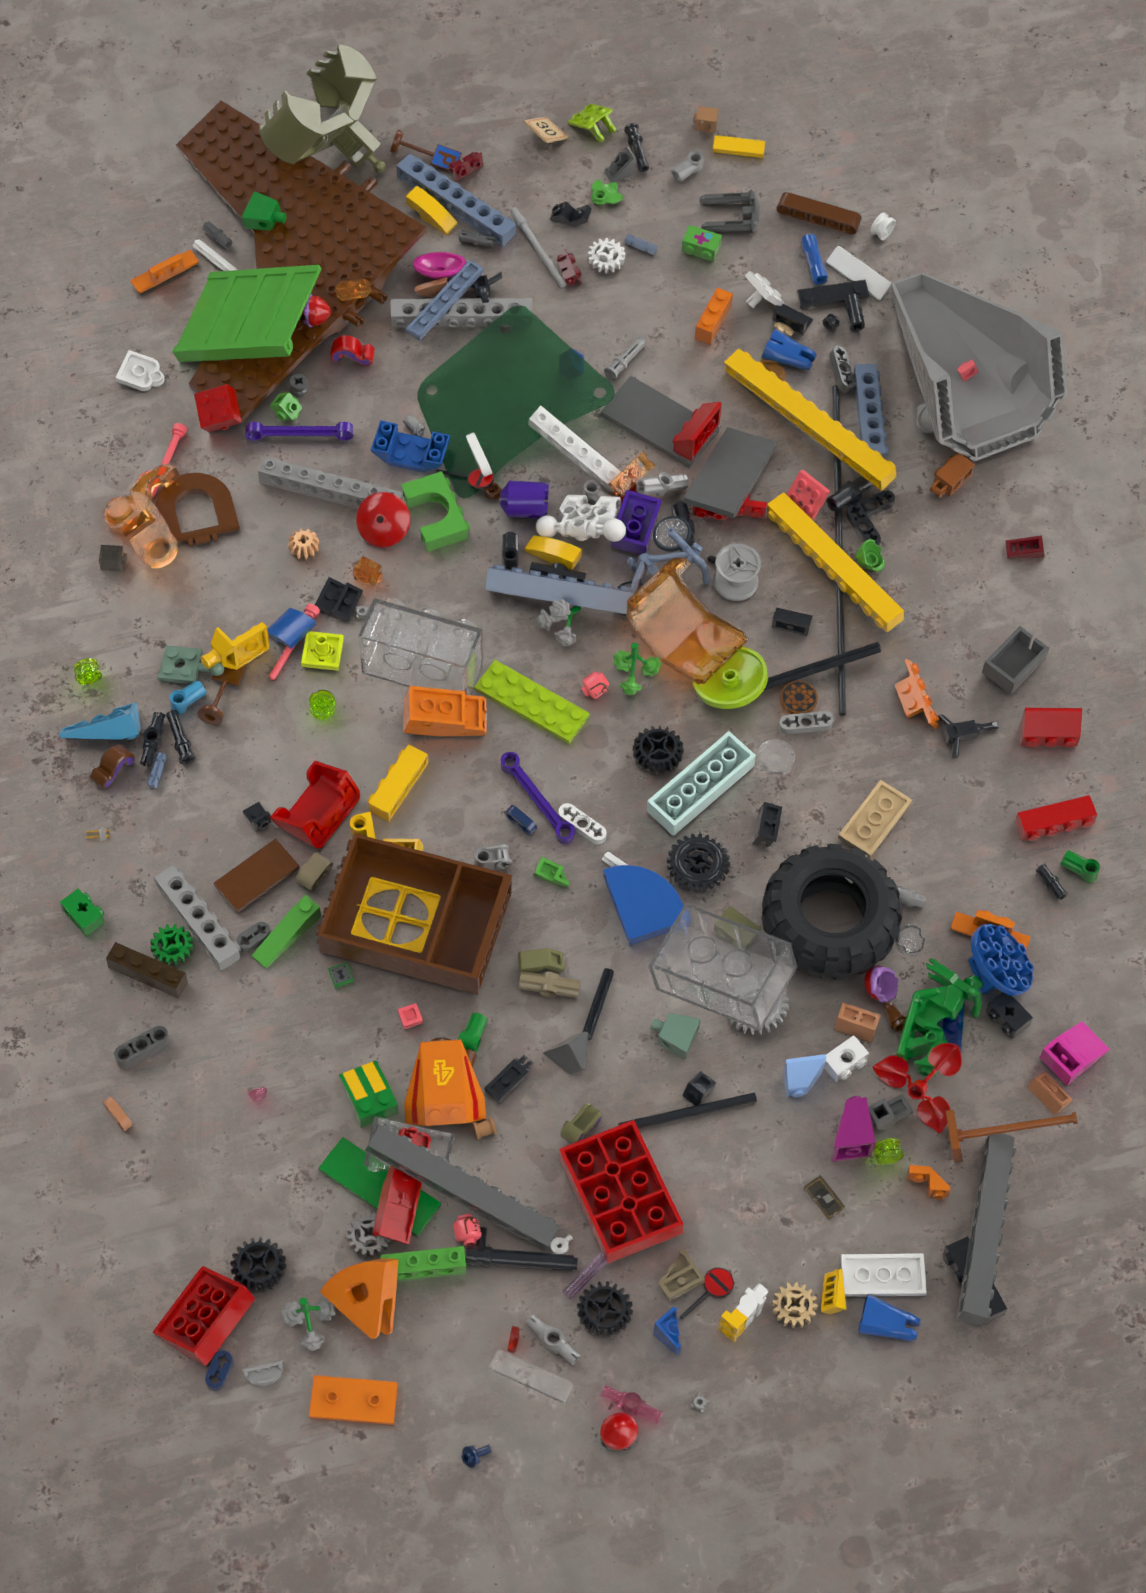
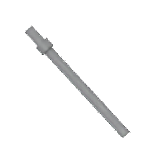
(522, 224)

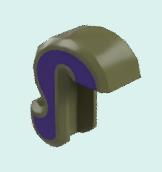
(581, 1124)

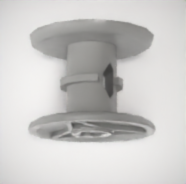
(737, 572)

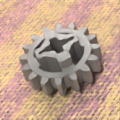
(364, 1242)

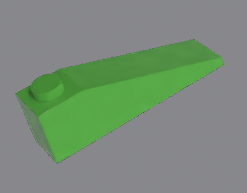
(289, 929)

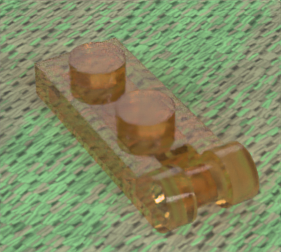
(630, 474)

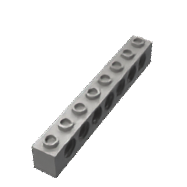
(462, 314)
(317, 483)

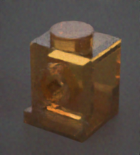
(368, 571)

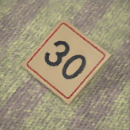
(545, 129)

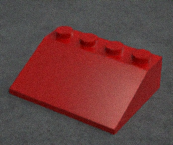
(204, 1315)

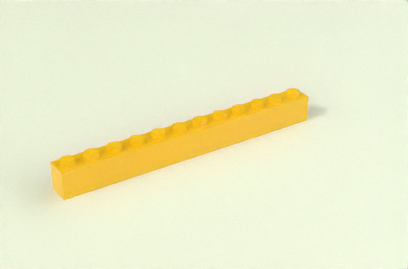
(810, 419)

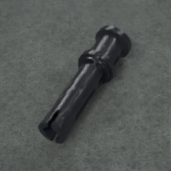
(635, 141)
(181, 744)

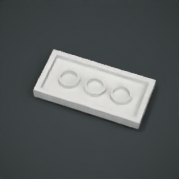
(883, 1274)

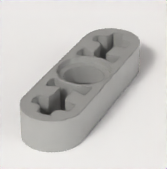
(791, 718)

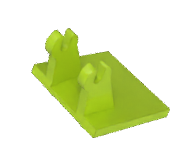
(589, 116)

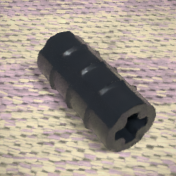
(854, 312)

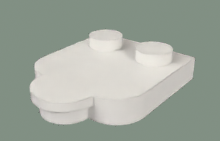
(140, 372)

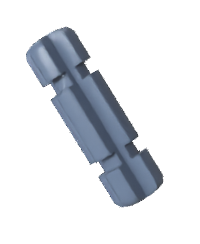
(641, 244)
(157, 770)

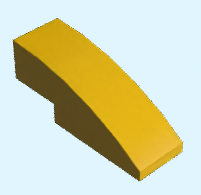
(430, 210)
(554, 551)

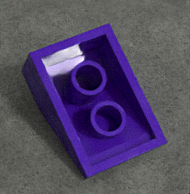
(639, 517)

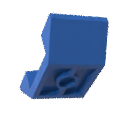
(409, 450)

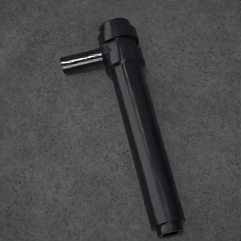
(487, 1256)

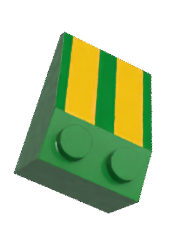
(369, 1093)

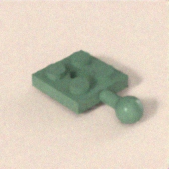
(189, 672)

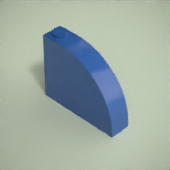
(643, 901)

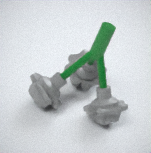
(559, 611)
(296, 1313)

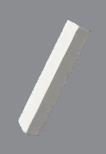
(856, 270)

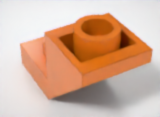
(936, 1185)

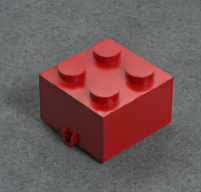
(217, 408)

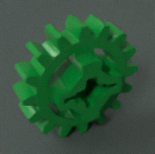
(170, 937)

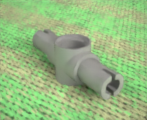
(560, 1347)

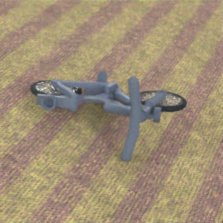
(669, 535)

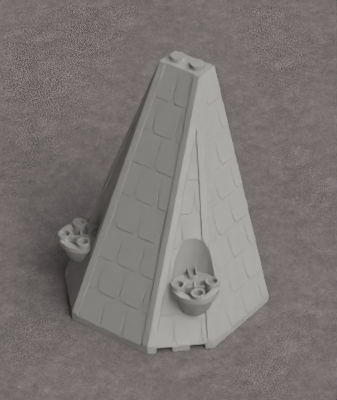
(1015, 357)

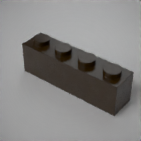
(146, 970)

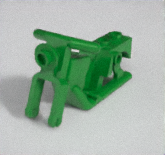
(930, 1007)

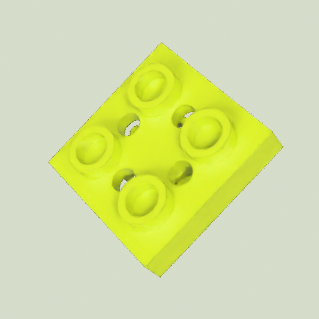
(324, 646)

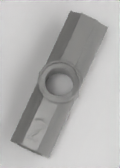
(662, 484)

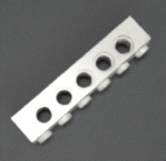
(573, 447)

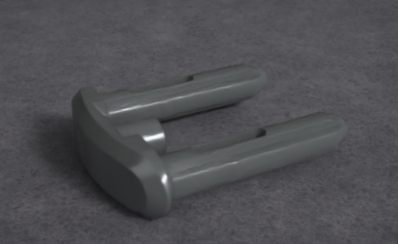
(735, 225)

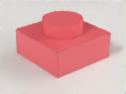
(967, 370)
(410, 1016)

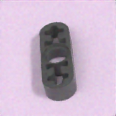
(844, 380)

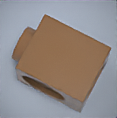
(706, 119)

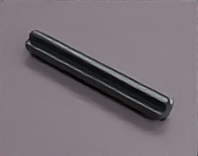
(598, 1002)

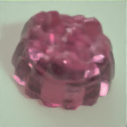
(257, 1093)

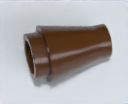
(895, 1016)

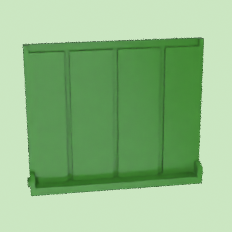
(247, 314)

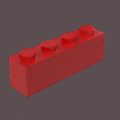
(1056, 818)

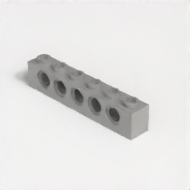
(223, 956)

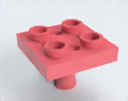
(810, 491)

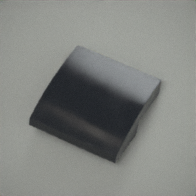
(338, 599)

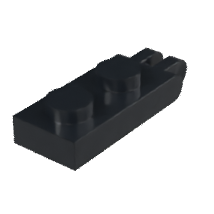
(509, 1078)

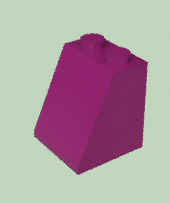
(855, 1132)

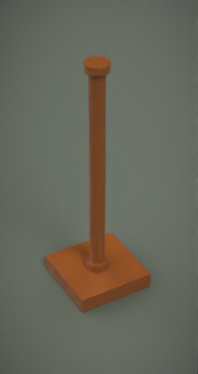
(958, 1135)

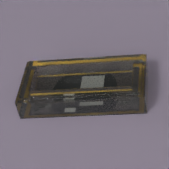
(824, 1197)

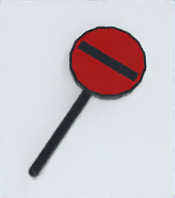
(475, 478)
(717, 1283)

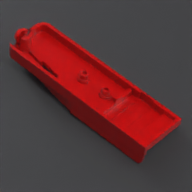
(399, 1197)

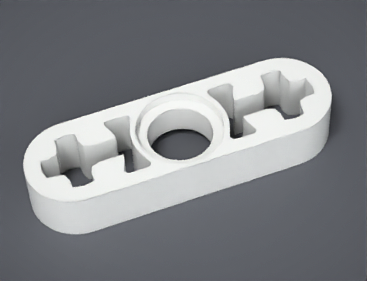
(478, 454)
(596, 827)

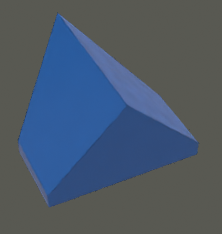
(667, 1330)

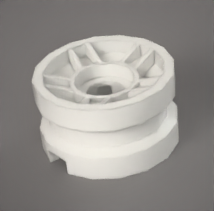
(883, 226)

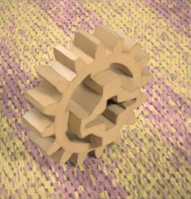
(799, 1313)

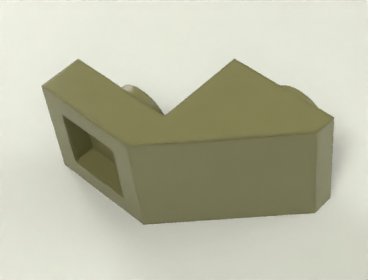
(540, 959)

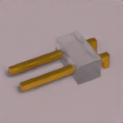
(102, 833)

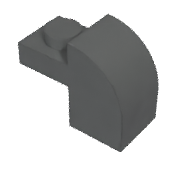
(885, 1113)

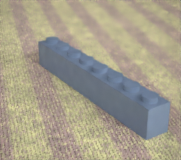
(554, 588)

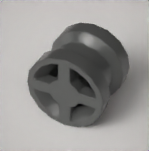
(298, 389)

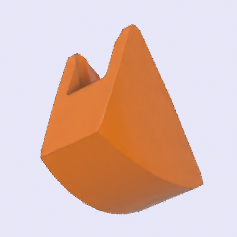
(366, 1294)

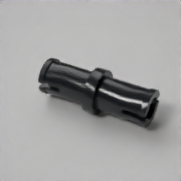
(1051, 882)

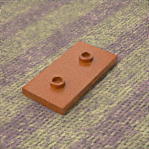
(353, 1400)

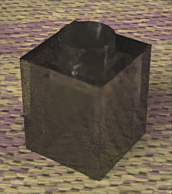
(112, 558)

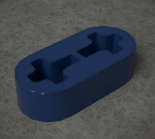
(520, 820)
(223, 1372)

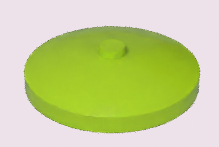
(736, 682)

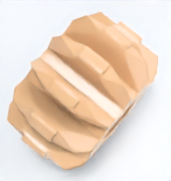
(303, 543)

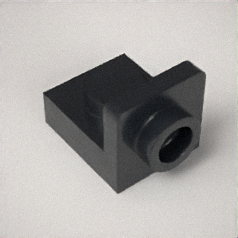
(257, 816)
(698, 1088)

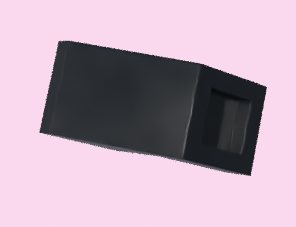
(567, 215)

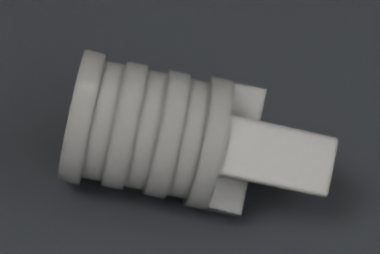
(910, 897)

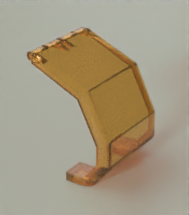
(681, 626)

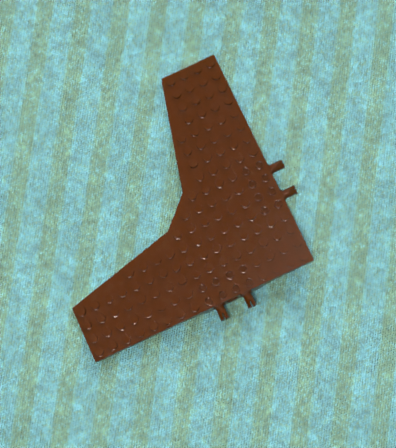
(326, 225)

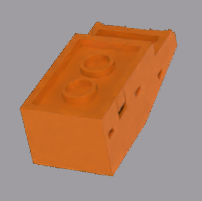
(443, 712)

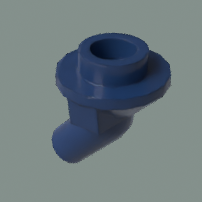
(471, 1456)

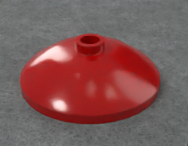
(395, 523)

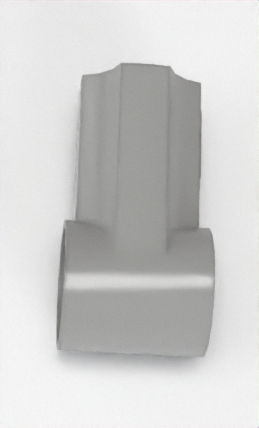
(688, 166)
(594, 486)

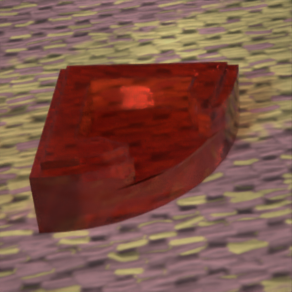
(513, 1340)

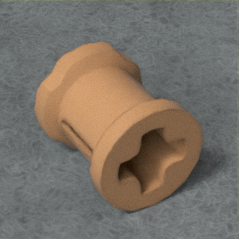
(484, 1128)

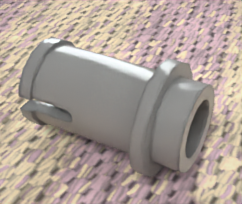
(417, 427)

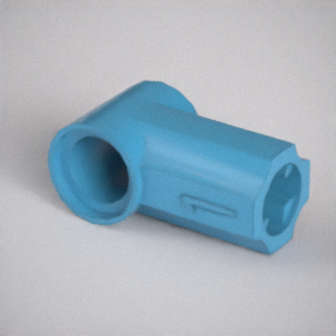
(187, 696)

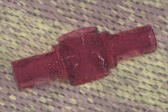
(622, 1398)

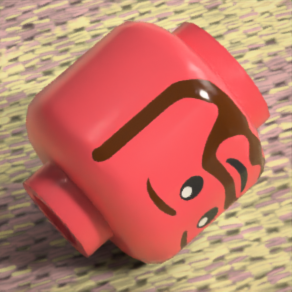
(595, 685)
(467, 1229)

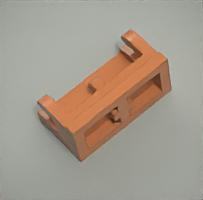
(857, 1022)

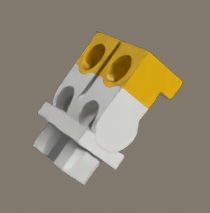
(750, 1304)

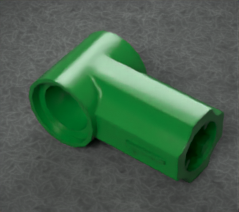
(1080, 865)
(472, 1034)

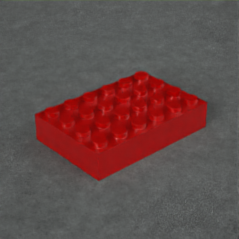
(621, 1191)

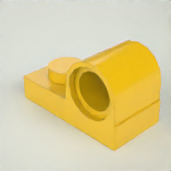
(365, 820)

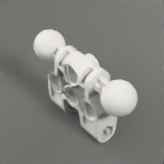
(585, 520)

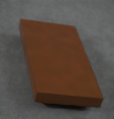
(256, 875)

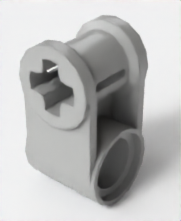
(495, 857)

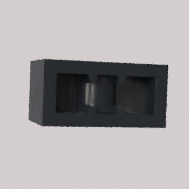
(1009, 1014)

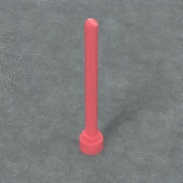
(178, 431)
(310, 610)

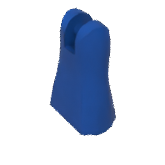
(787, 351)
(886, 1320)

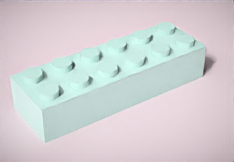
(701, 783)

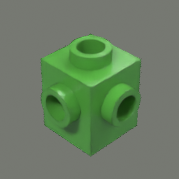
(286, 407)

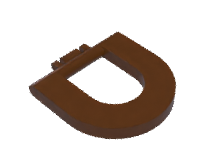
(198, 484)

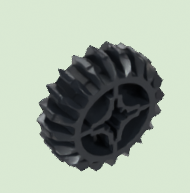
(659, 756)
(269, 1276)
(611, 1313)

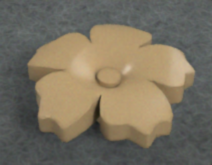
(784, 328)

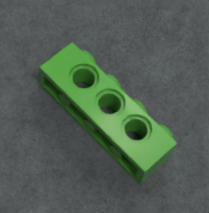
(429, 1263)

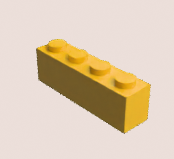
(398, 782)

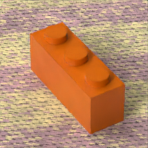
(713, 316)

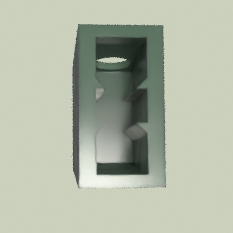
(676, 1033)

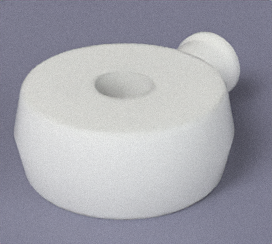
(563, 1242)

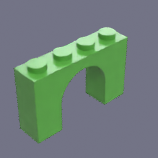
(437, 489)

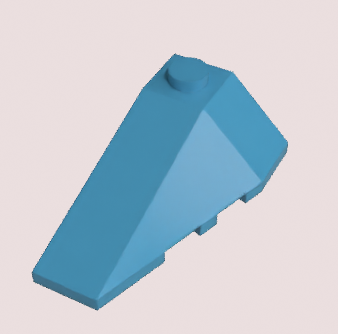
(119, 724)

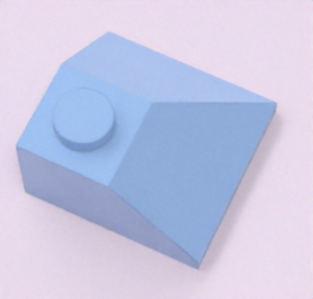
(802, 1073)

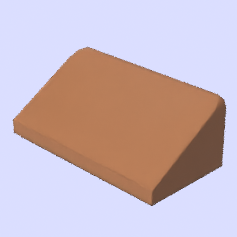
(1049, 1093)

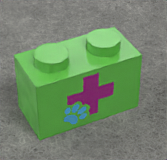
(701, 243)

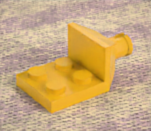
(239, 651)

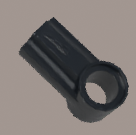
(510, 550)

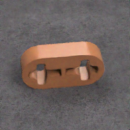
(117, 1113)

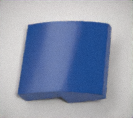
(291, 627)

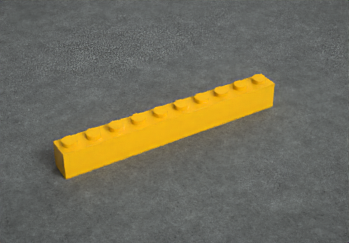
(835, 562)

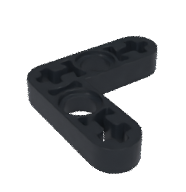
(864, 514)

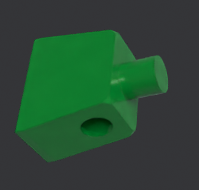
(262, 213)

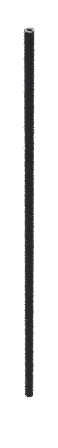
(838, 540)

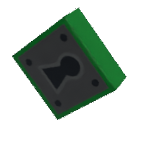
(340, 975)

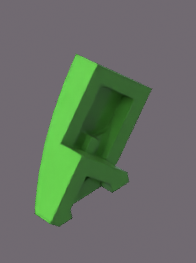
(551, 872)

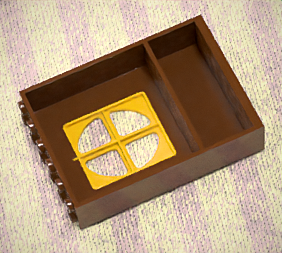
(462, 905)

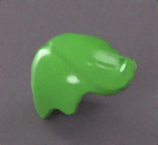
(869, 556)

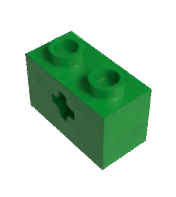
(82, 911)

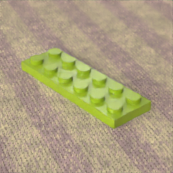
(532, 701)

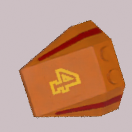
(443, 1086)

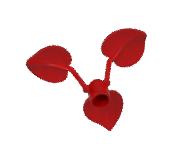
(893, 1072)

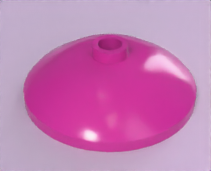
(439, 264)

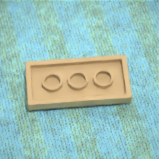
(875, 818)

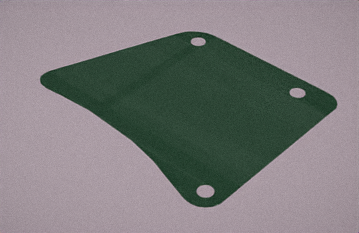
(499, 385)

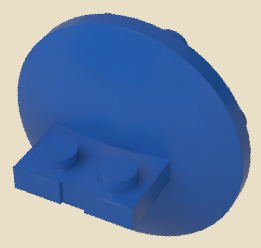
(1000, 961)

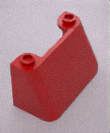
(321, 805)

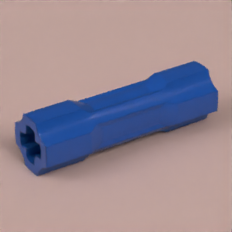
(817, 269)

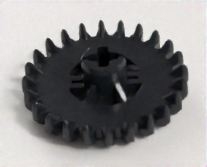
(694, 874)

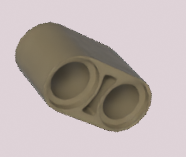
(314, 871)

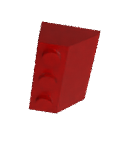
(697, 430)
(1050, 727)

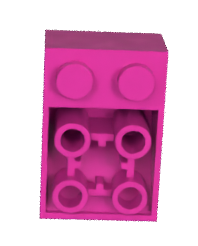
(1073, 1052)

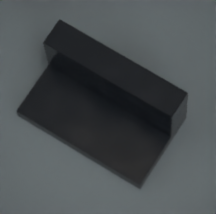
(792, 318)
(791, 621)

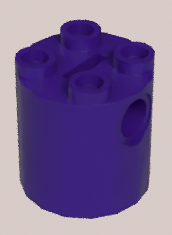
(525, 499)

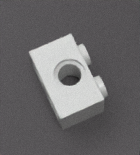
(849, 1049)

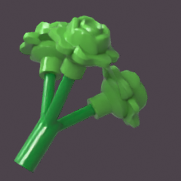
(625, 660)

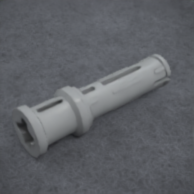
(620, 363)

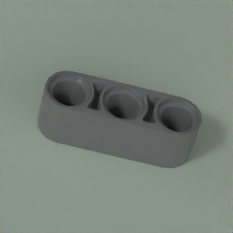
(147, 1038)

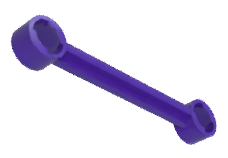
(343, 431)
(537, 797)

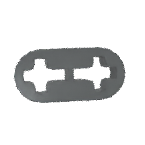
(253, 937)

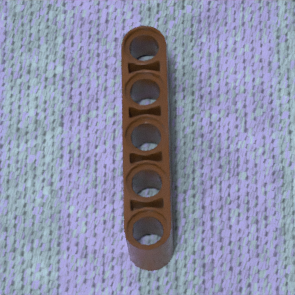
(819, 213)

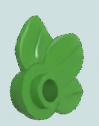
(605, 193)

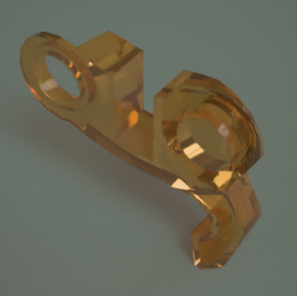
(133, 510)

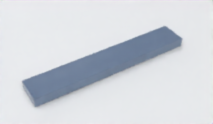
(444, 300)

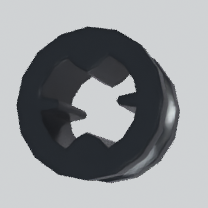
(831, 322)

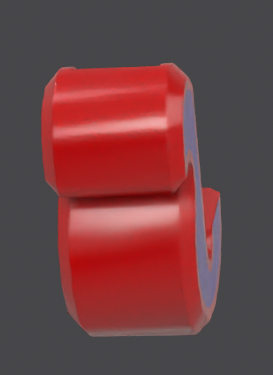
(352, 349)

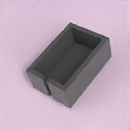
(1014, 660)

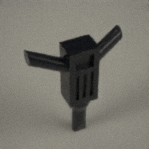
(482, 286)
(962, 731)

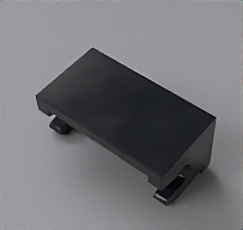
(767, 824)

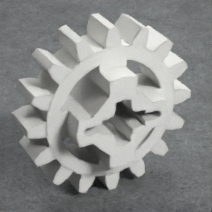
(606, 255)

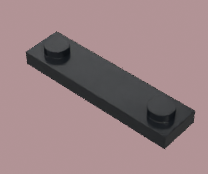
(831, 293)

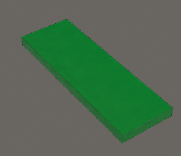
(347, 1168)

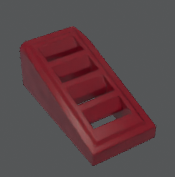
(1029, 541)

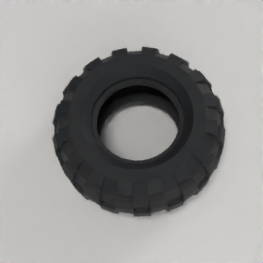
(826, 869)

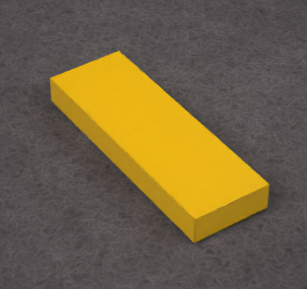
(739, 146)

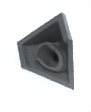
(622, 166)
(570, 1053)

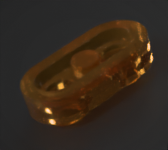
(352, 289)

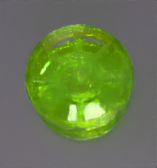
(87, 672)
(322, 704)
(888, 1150)

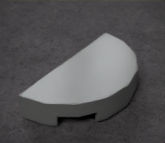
(264, 1374)

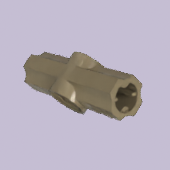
(549, 984)

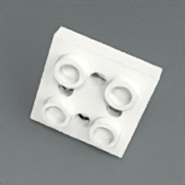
(763, 290)

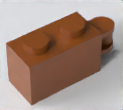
(952, 475)

